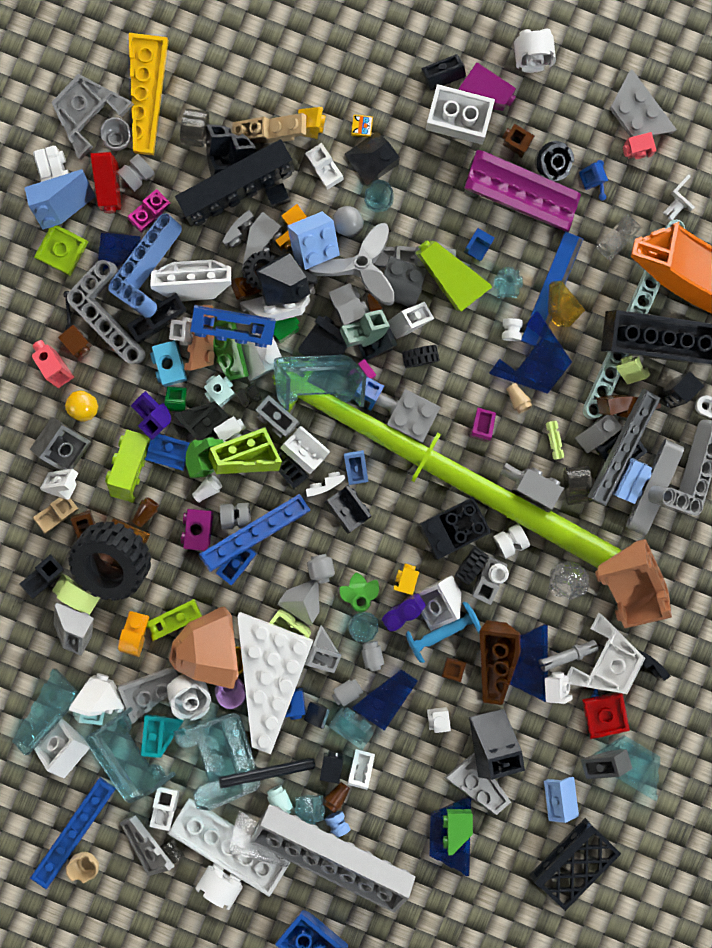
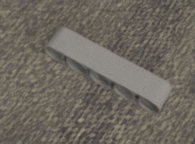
(662, 473)

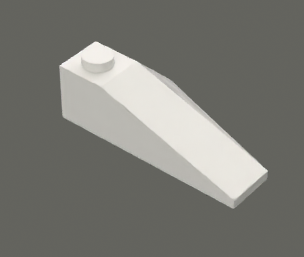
(97, 697)

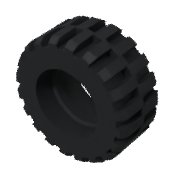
(96, 574)

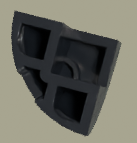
(225, 148)

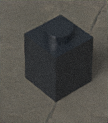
(331, 767)

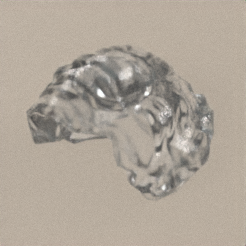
(568, 580)

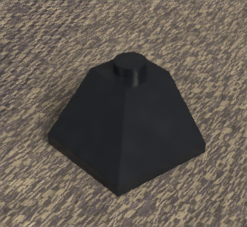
(373, 158)
(282, 281)

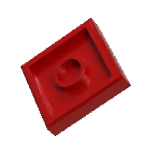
(605, 715)

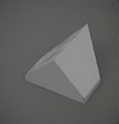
(302, 601)
(323, 653)

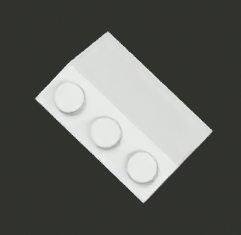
(460, 114)

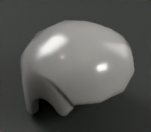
(115, 134)
(348, 221)

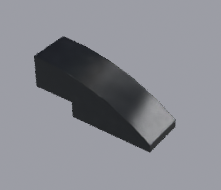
(168, 309)

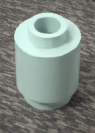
(278, 797)

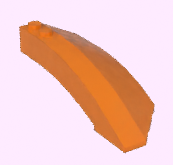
(678, 263)

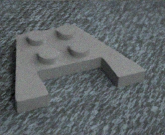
(79, 104)

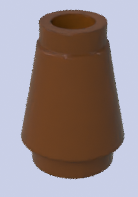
(146, 509)
(336, 797)

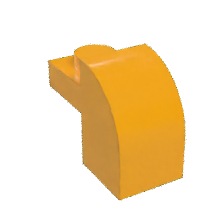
(291, 216)
(132, 635)

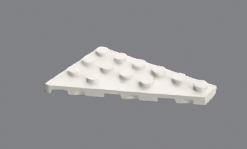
(271, 670)

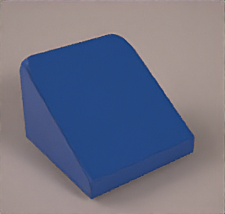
(593, 176)

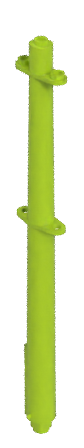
(546, 524)

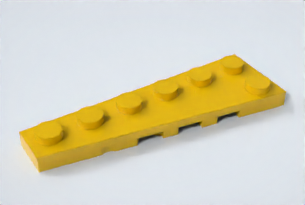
(147, 75)

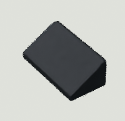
(444, 71)

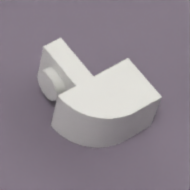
(164, 808)

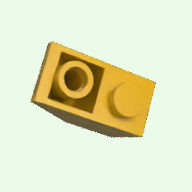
(314, 121)

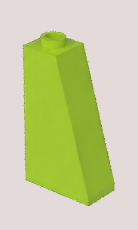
(454, 278)

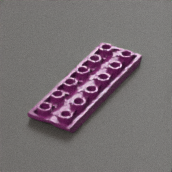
(522, 190)

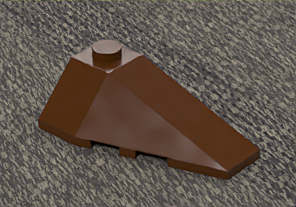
(499, 657)

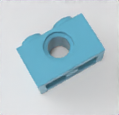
(176, 373)

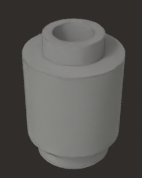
(372, 656)
(347, 692)

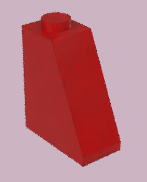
(106, 181)

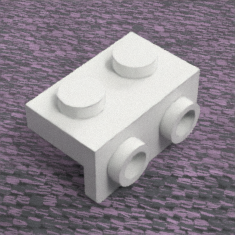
(305, 450)

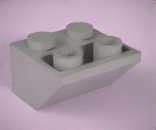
(73, 628)

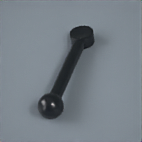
(67, 311)

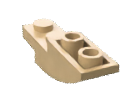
(271, 130)

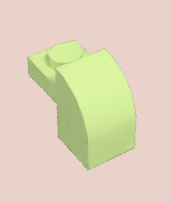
(74, 596)

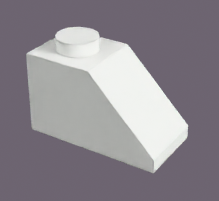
(410, 320)

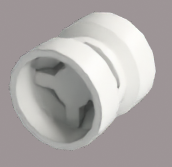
(512, 329)

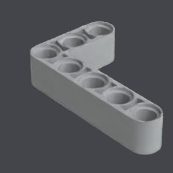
(102, 316)
(696, 477)

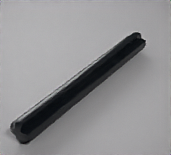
(266, 773)

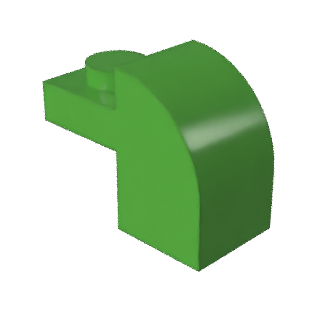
(197, 457)

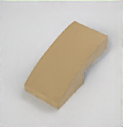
(55, 514)

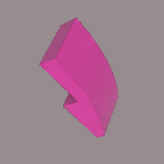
(149, 211)

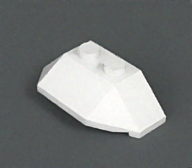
(191, 279)

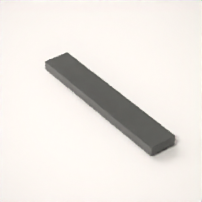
(624, 447)

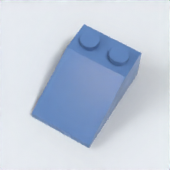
(59, 198)

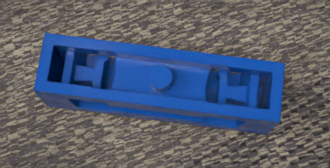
(223, 333)

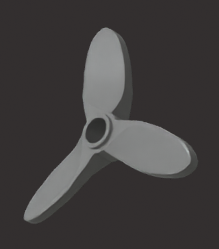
(370, 275)

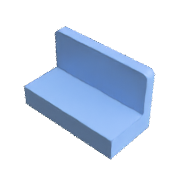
(561, 799)

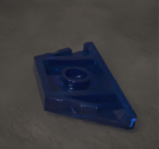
(528, 672)
(461, 858)

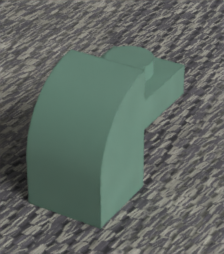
(367, 331)

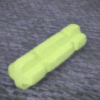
(555, 440)

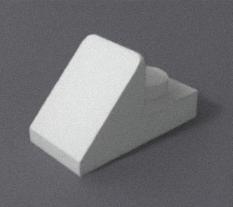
(60, 483)

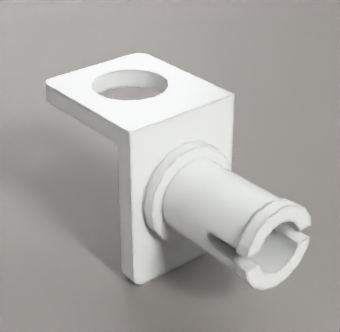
(679, 203)

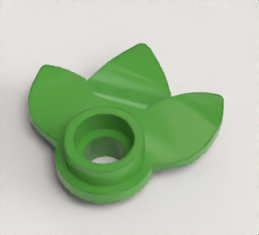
(358, 589)

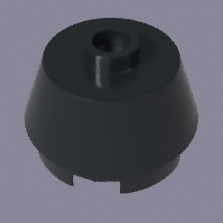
(554, 160)

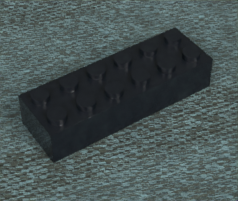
(236, 183)
(657, 337)

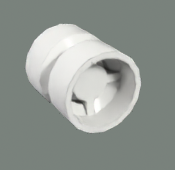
(511, 541)

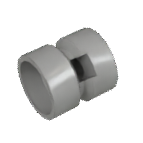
(136, 172)
(228, 516)

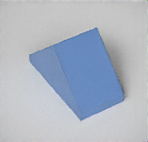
(356, 467)

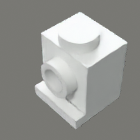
(230, 429)
(557, 688)
(439, 719)

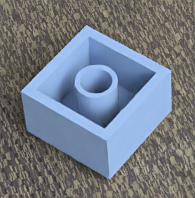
(313, 240)

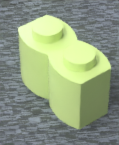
(287, 621)

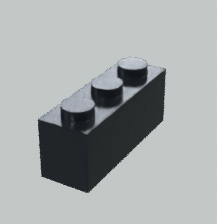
(680, 390)

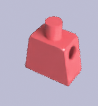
(51, 364)

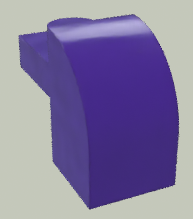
(155, 416)

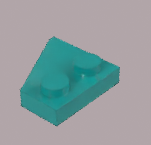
(158, 734)

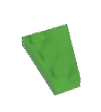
(230, 354)

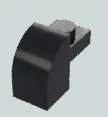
(44, 576)

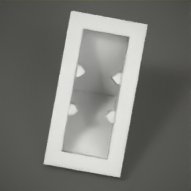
(361, 769)

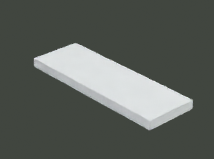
(212, 839)

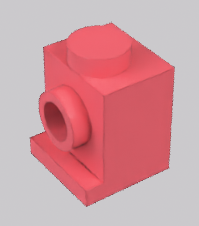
(639, 146)

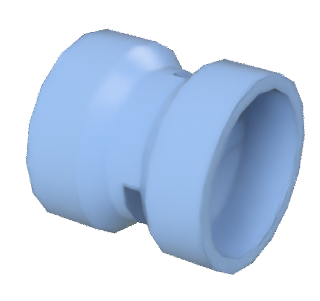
(337, 823)

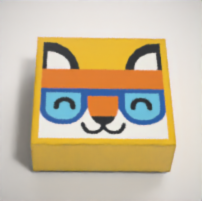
(362, 126)

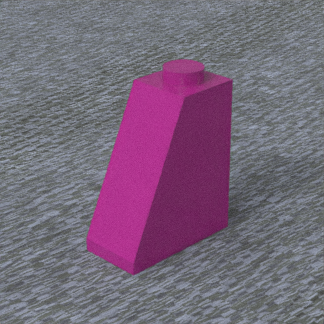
(487, 84)

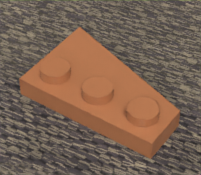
(201, 350)

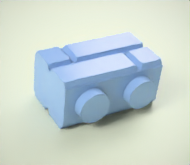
(632, 480)

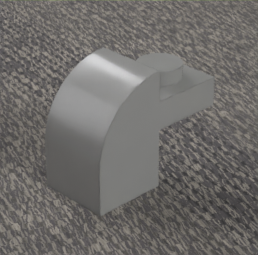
(484, 588)

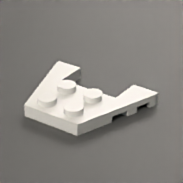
(616, 665)

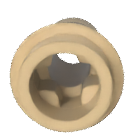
(519, 399)

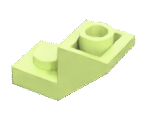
(632, 369)

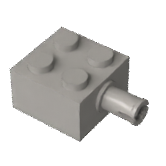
(410, 414)
(533, 486)

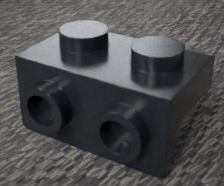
(348, 509)

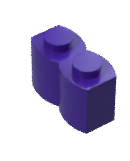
(407, 611)

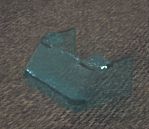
(318, 376)
(123, 759)

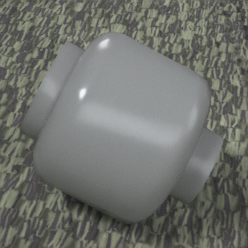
(320, 568)

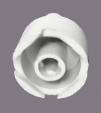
(534, 50)
(188, 698)
(219, 886)

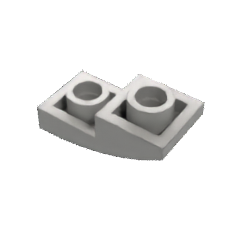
(234, 236)

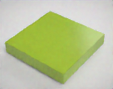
(61, 249)

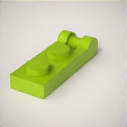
(174, 619)

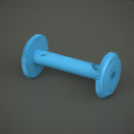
(443, 632)

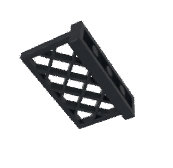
(565, 851)

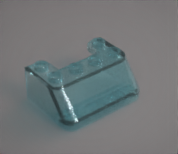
(223, 752)

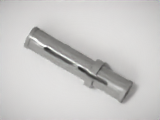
(576, 652)

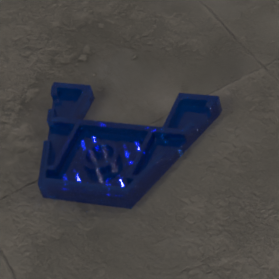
(542, 365)

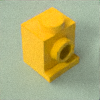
(407, 579)

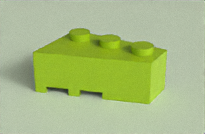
(245, 454)

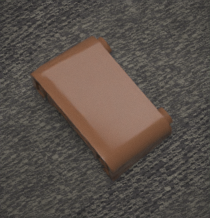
(636, 585)

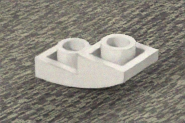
(331, 482)

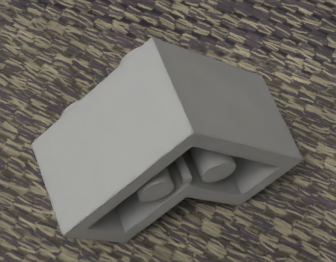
(347, 304)

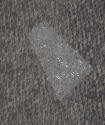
(242, 846)

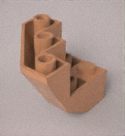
(207, 650)

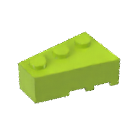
(127, 465)

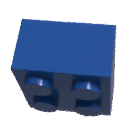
(309, 932)

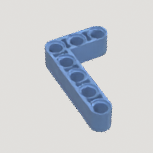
(142, 262)

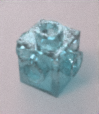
(505, 289)
(310, 808)

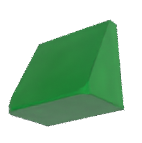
(176, 398)

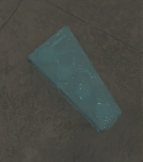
(46, 712)

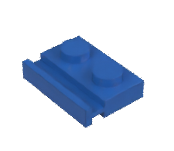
(167, 451)

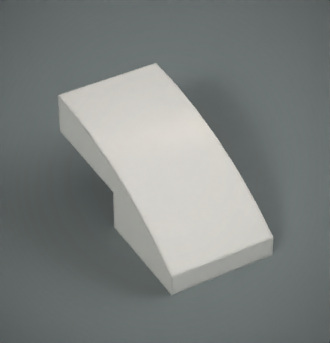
(324, 166)

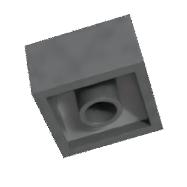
(60, 445)

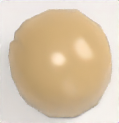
(82, 867)

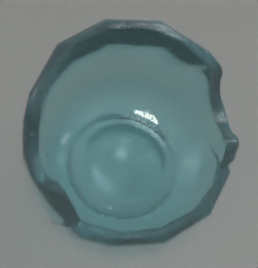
(379, 196)
(363, 627)

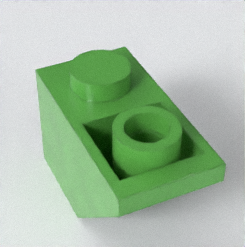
(459, 828)

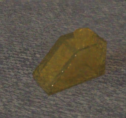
(563, 305)

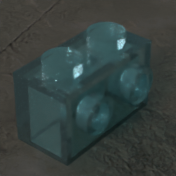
(351, 728)

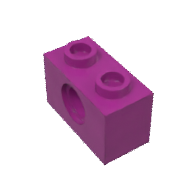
(205, 520)

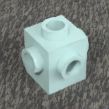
(224, 394)

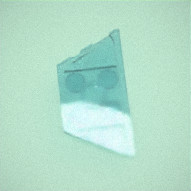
(644, 763)

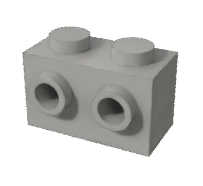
(275, 414)

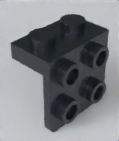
(323, 339)

